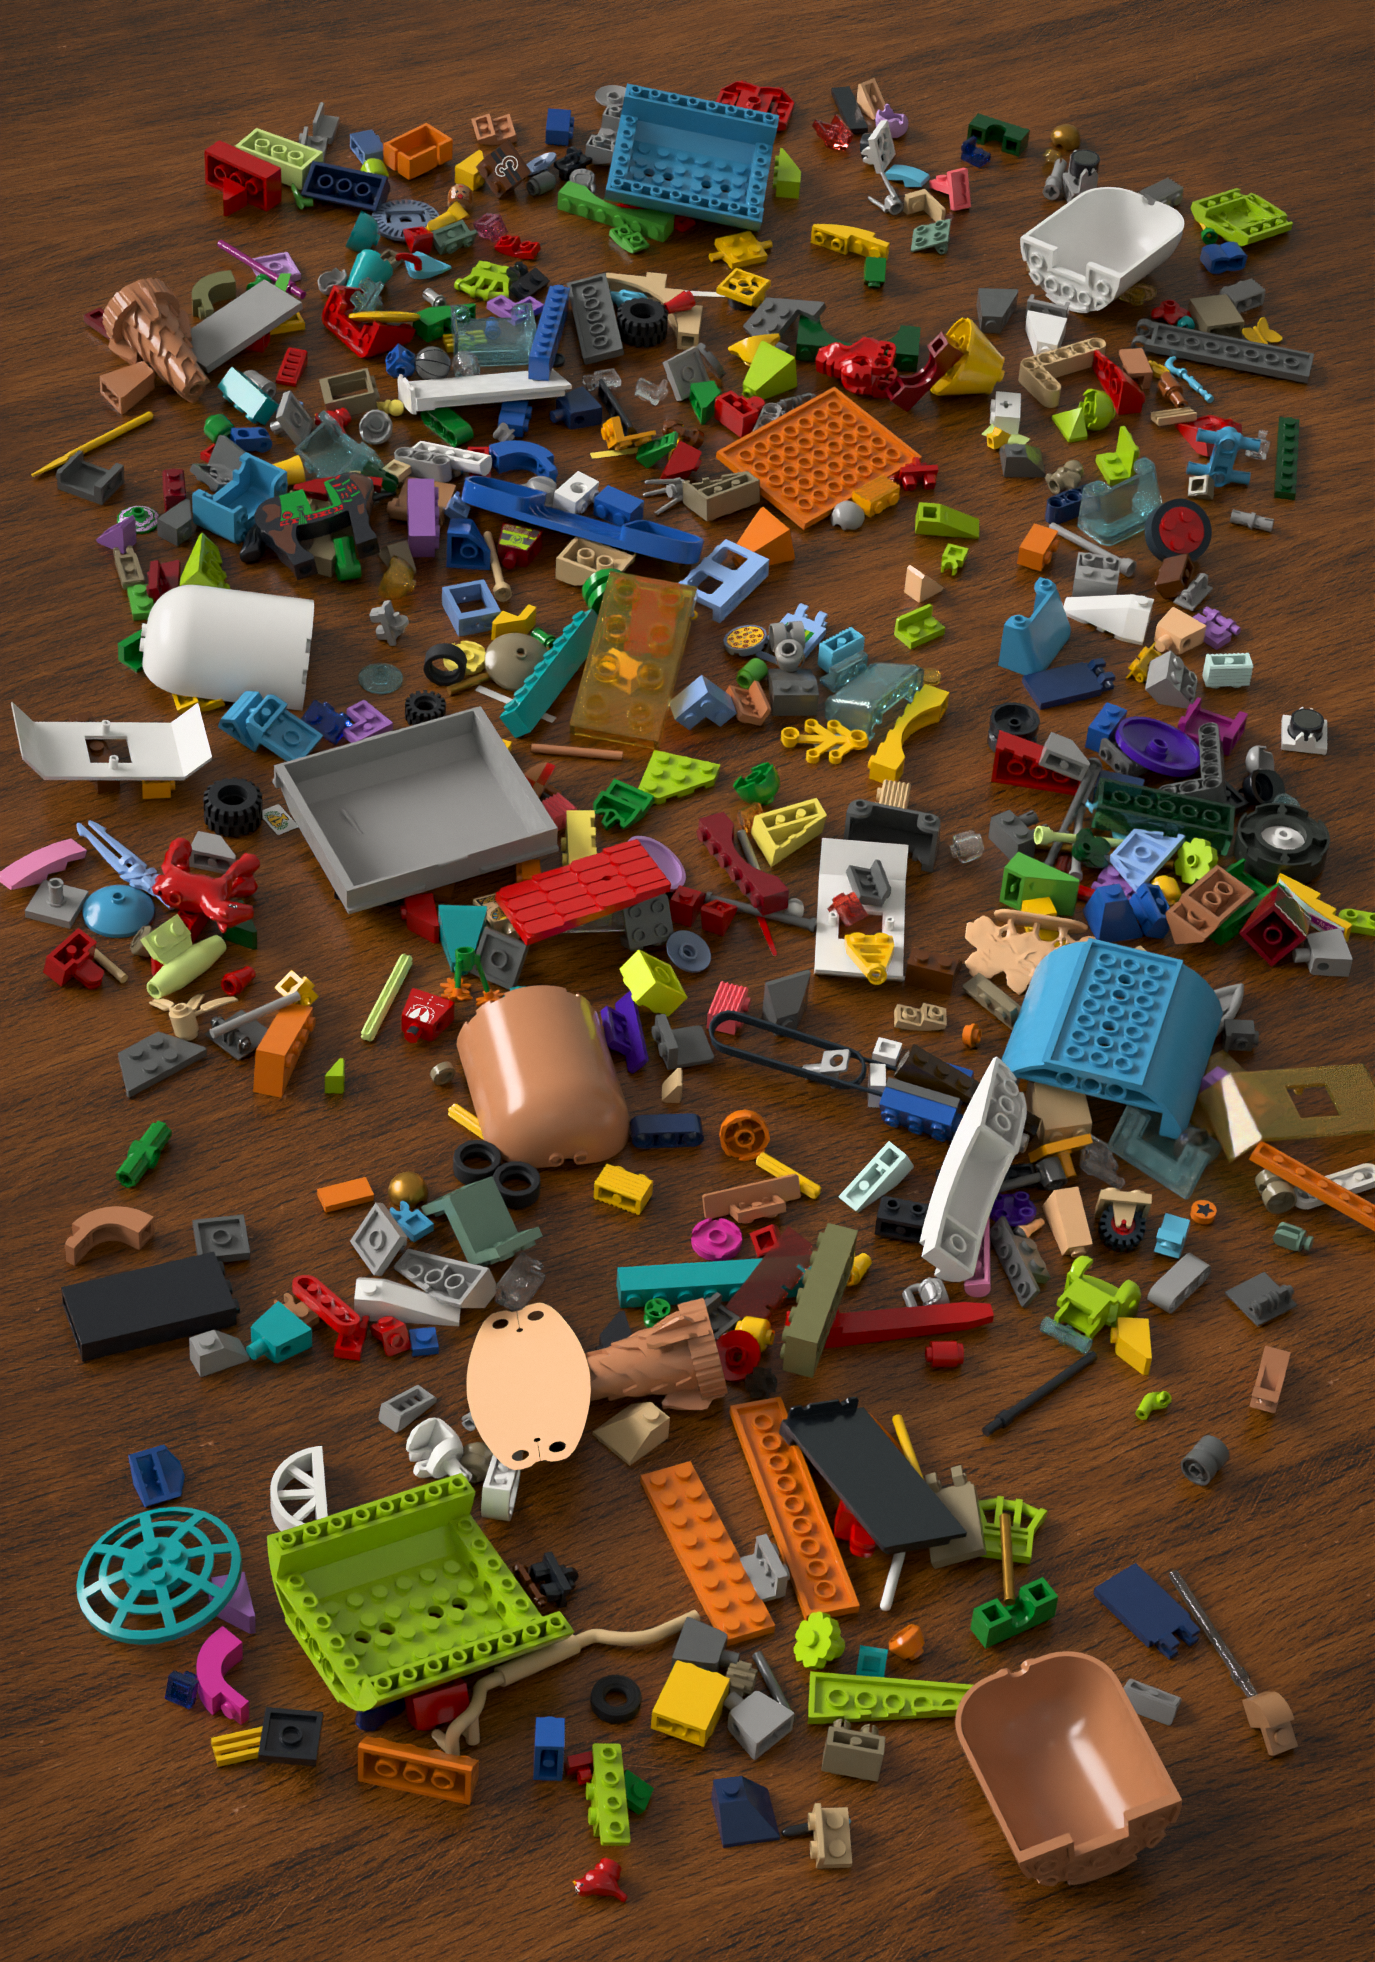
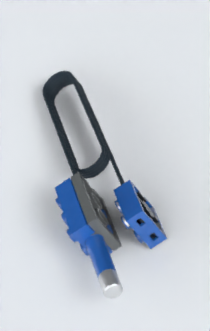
(900, 1103)

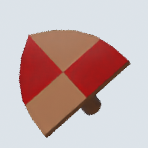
(540, 776)

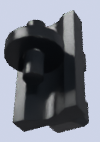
(572, 161)
(558, 1579)

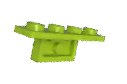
(608, 1796)

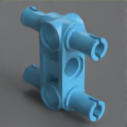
(1226, 445)

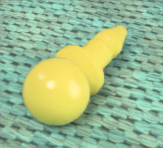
(392, 407)

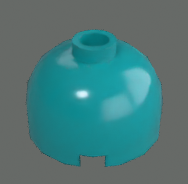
(363, 233)

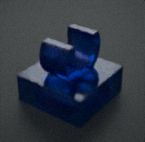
(182, 1688)

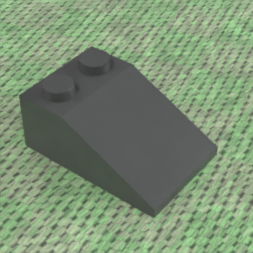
(793, 692)

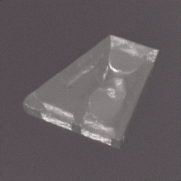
(1098, 1161)

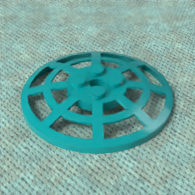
(160, 1580)

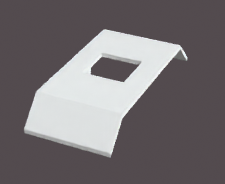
(155, 749)
(835, 859)

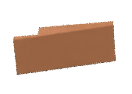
(1206, 906)

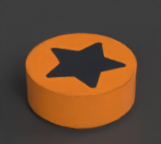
(1203, 1212)

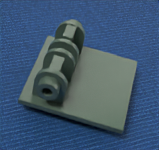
(932, 235)

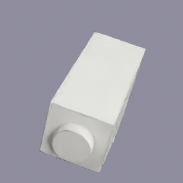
(1044, 331)

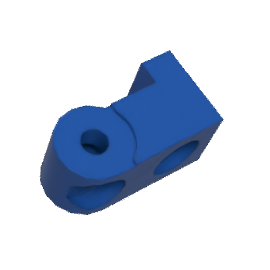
(251, 439)

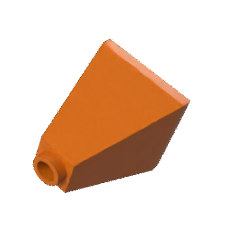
(767, 538)

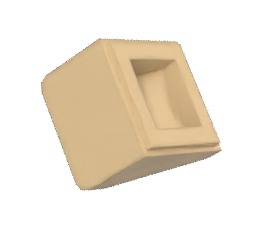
(672, 1087)

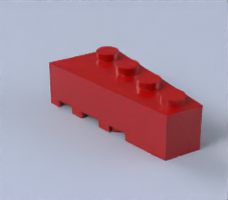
(1018, 765)

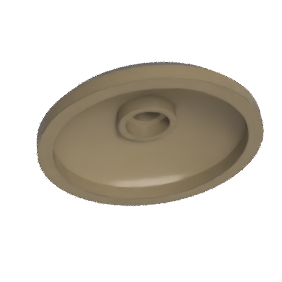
(507, 666)

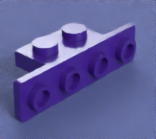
(625, 1032)

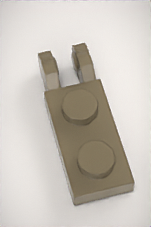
(128, 567)

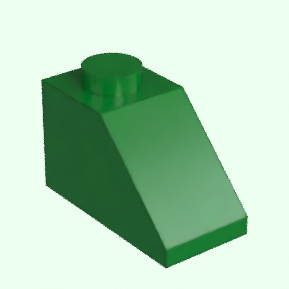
(874, 271)
(703, 398)

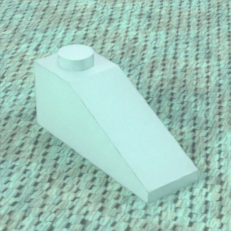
(877, 1178)

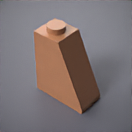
(127, 385)

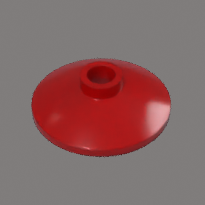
(733, 1344)

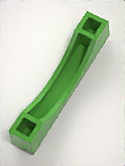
(581, 202)

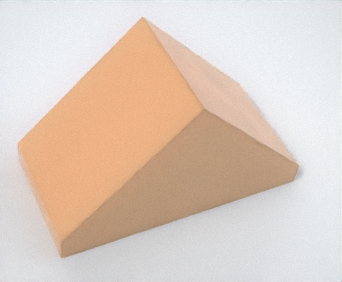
(870, 98)
(920, 585)

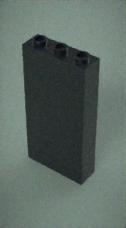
(149, 1306)

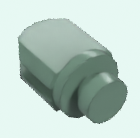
(1292, 1237)

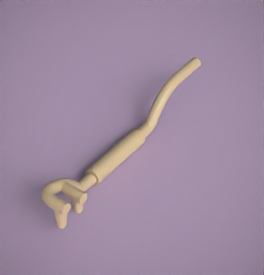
(535, 1661)

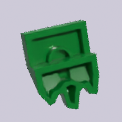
(622, 805)

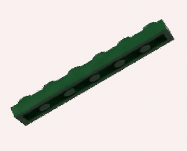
(1286, 458)

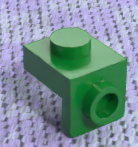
(637, 1792)

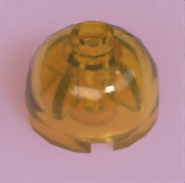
(397, 579)

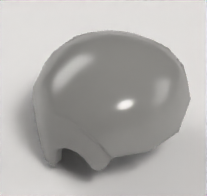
(329, 279)
(847, 515)
(1259, 759)

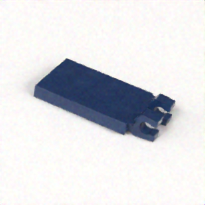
(1068, 683)
(1147, 1610)

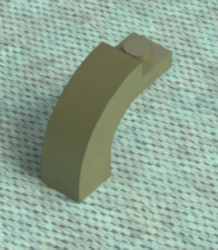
(211, 290)

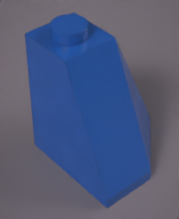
(466, 546)
(1111, 915)

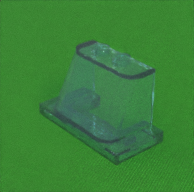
(332, 451)
(1140, 1144)

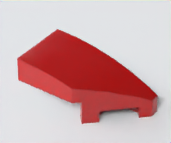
(352, 1346)

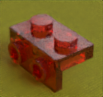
(834, 134)

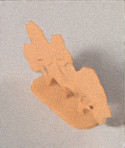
(1016, 952)

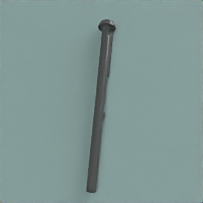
(1080, 799)

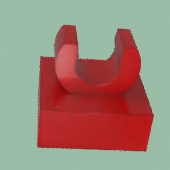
(581, 1765)

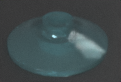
(380, 678)

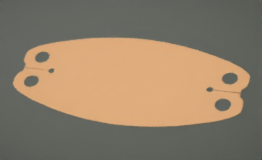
(528, 1386)

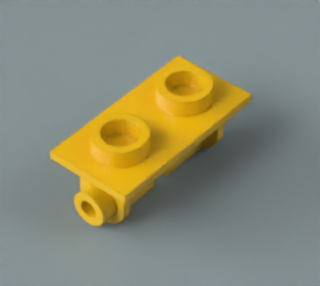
(1140, 667)

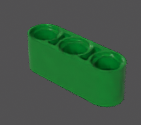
(448, 425)

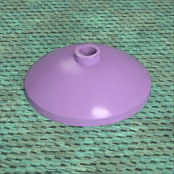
(665, 859)

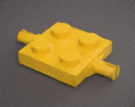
(740, 250)

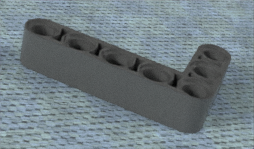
(1212, 781)

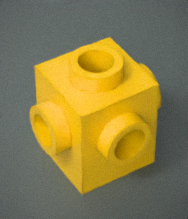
(303, 986)

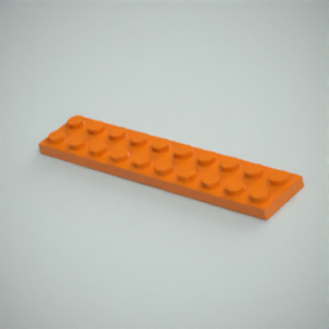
(794, 1510)

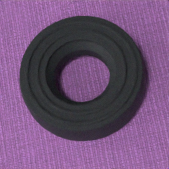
(613, 1714)

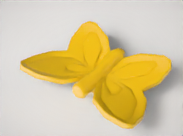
(1261, 333)

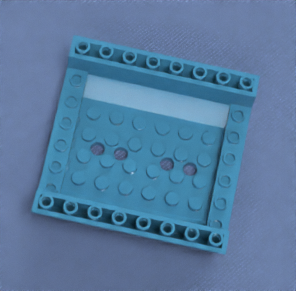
(695, 147)
(1157, 1037)

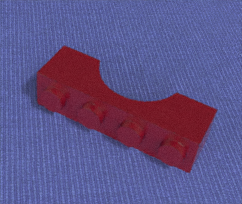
(908, 390)

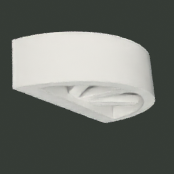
(295, 1467)
(500, 1489)

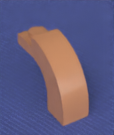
(108, 1224)
(1270, 1379)

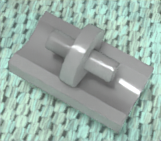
(392, 622)

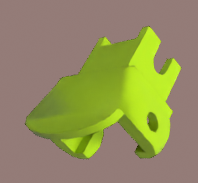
(1092, 1303)

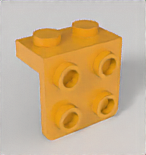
(615, 438)

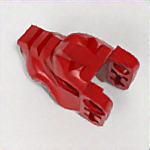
(859, 365)

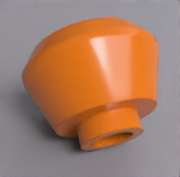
(908, 1642)

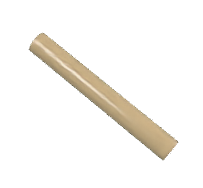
(110, 966)

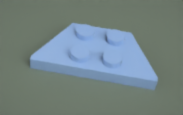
(1143, 855)

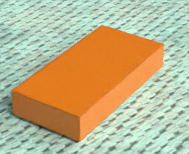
(345, 1194)

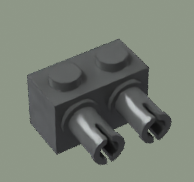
(1012, 833)

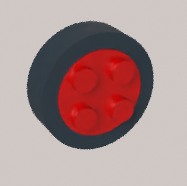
(1178, 529)

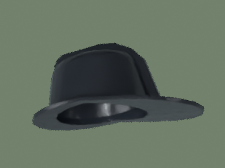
(1262, 787)

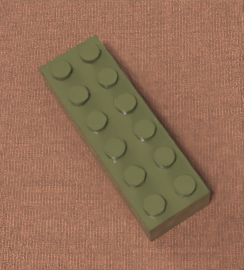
(818, 1300)

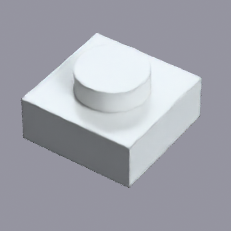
(887, 1051)

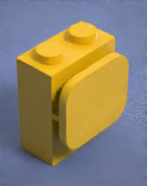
(690, 1703)

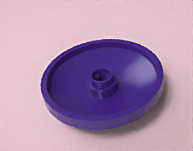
(1158, 746)

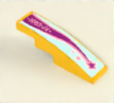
(1322, 914)

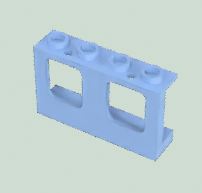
(736, 583)

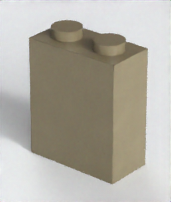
(1216, 315)

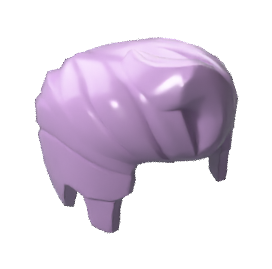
(897, 122)

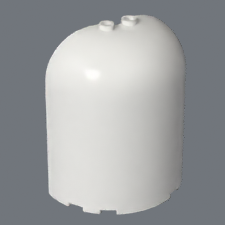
(1100, 246)
(228, 643)

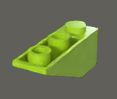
(786, 176)
(945, 521)

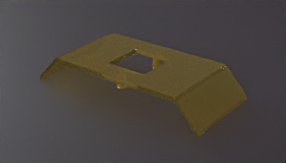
(1257, 1107)

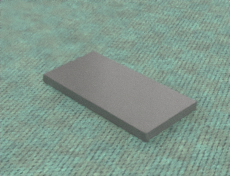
(241, 324)

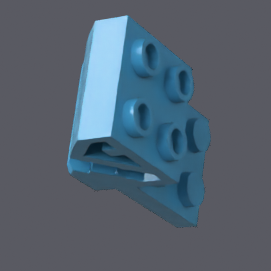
(269, 724)

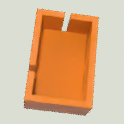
(417, 151)

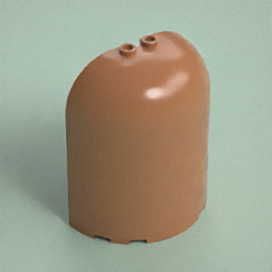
(544, 1078)
(1066, 1767)

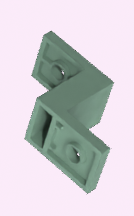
(482, 1223)

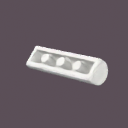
(460, 459)

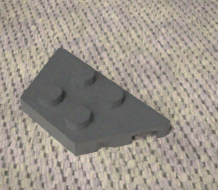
(155, 1060)

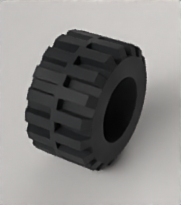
(642, 322)
(233, 807)

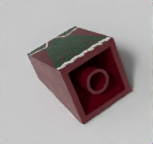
(1276, 925)

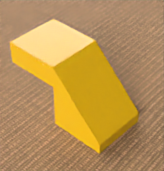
(510, 623)

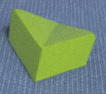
(335, 1078)

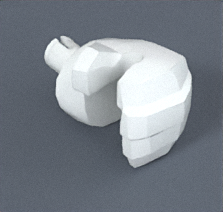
(438, 1447)

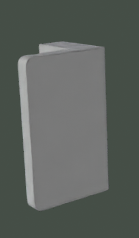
(325, 125)

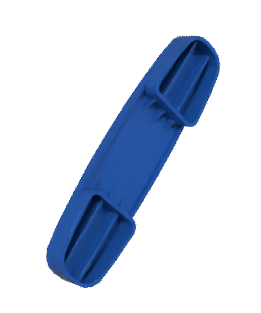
(528, 505)

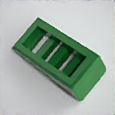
(654, 450)

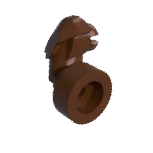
(691, 437)

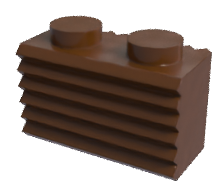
(1174, 576)

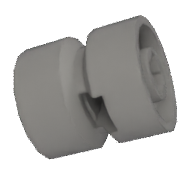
(780, 632)

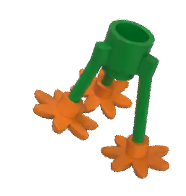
(454, 989)

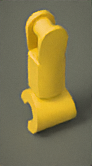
(454, 214)

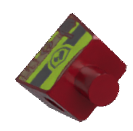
(518, 545)

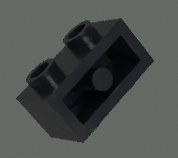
(904, 1215)

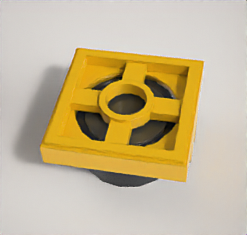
(744, 289)

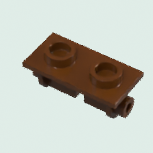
(532, 1589)

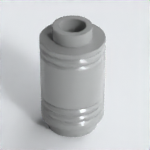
(265, 384)

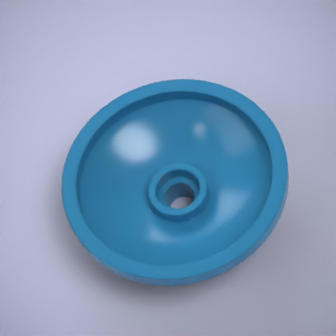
(118, 911)

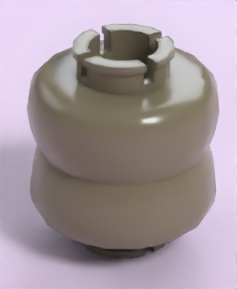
(476, 1460)

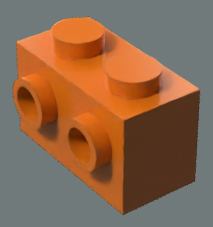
(1038, 547)

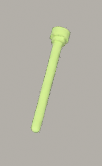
(1045, 835)

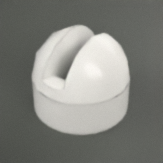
(795, 907)

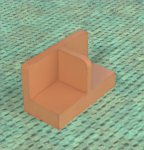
(1136, 366)

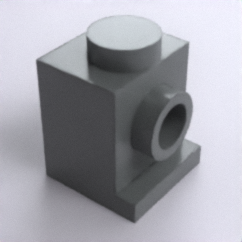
(1239, 1035)

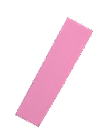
(38, 864)

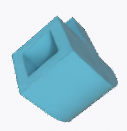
(1172, 1236)

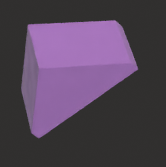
(120, 535)

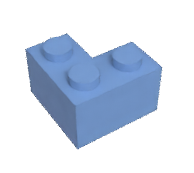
(700, 701)

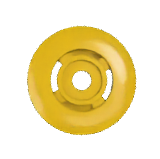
(385, 316)

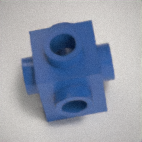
(400, 362)

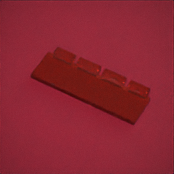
(774, 1270)

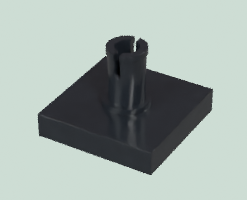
(290, 1736)

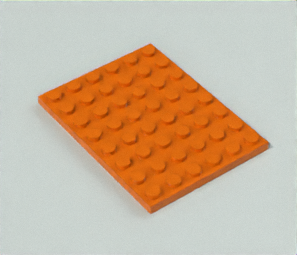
(817, 456)

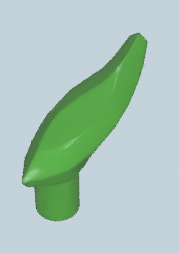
(301, 203)

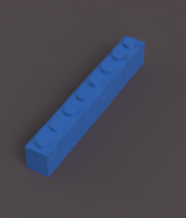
(549, 333)

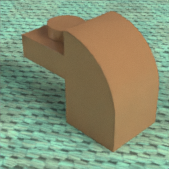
(1273, 1716)

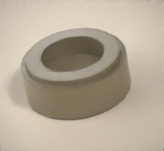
(442, 1073)

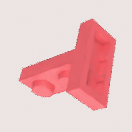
(956, 185)

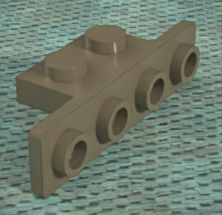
(993, 999)

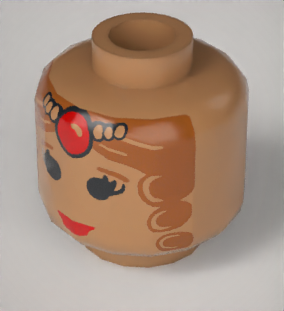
(461, 194)

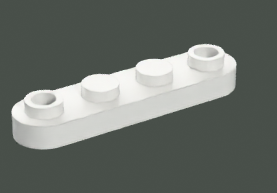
(1353, 1179)

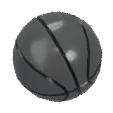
(432, 363)

